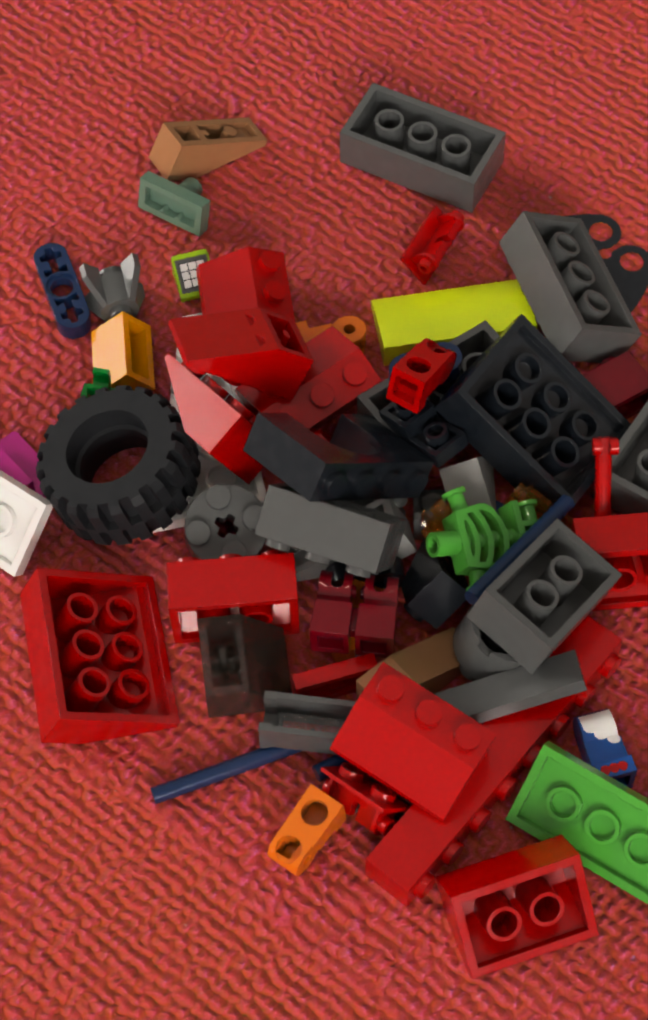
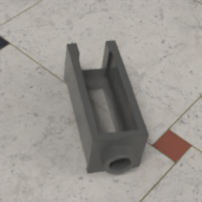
(302, 721)

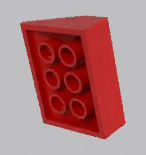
(96, 656)

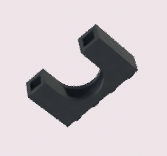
(357, 463)

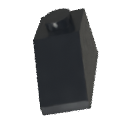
(432, 588)

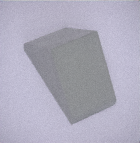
(476, 476)

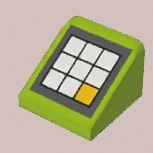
(185, 273)

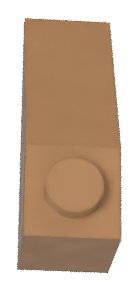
(203, 145)
(426, 663)

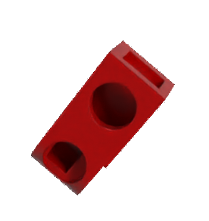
(419, 374)

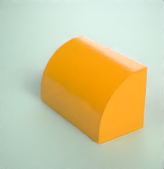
(125, 350)

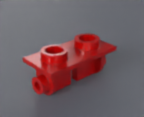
(432, 242)
(376, 801)

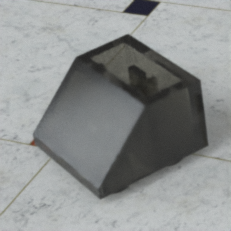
(241, 662)

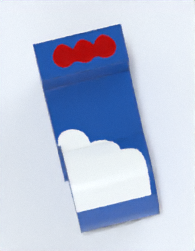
(602, 746)

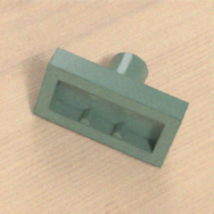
(174, 202)

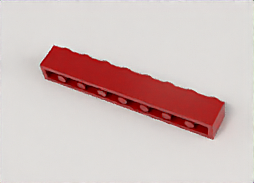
(420, 843)

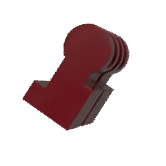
(337, 620)

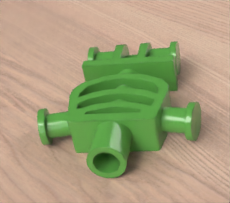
(477, 534)

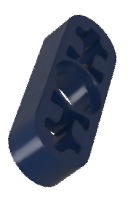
(60, 304)

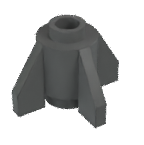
(114, 288)

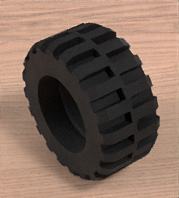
(91, 435)

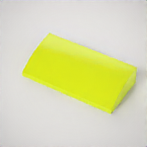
(445, 314)

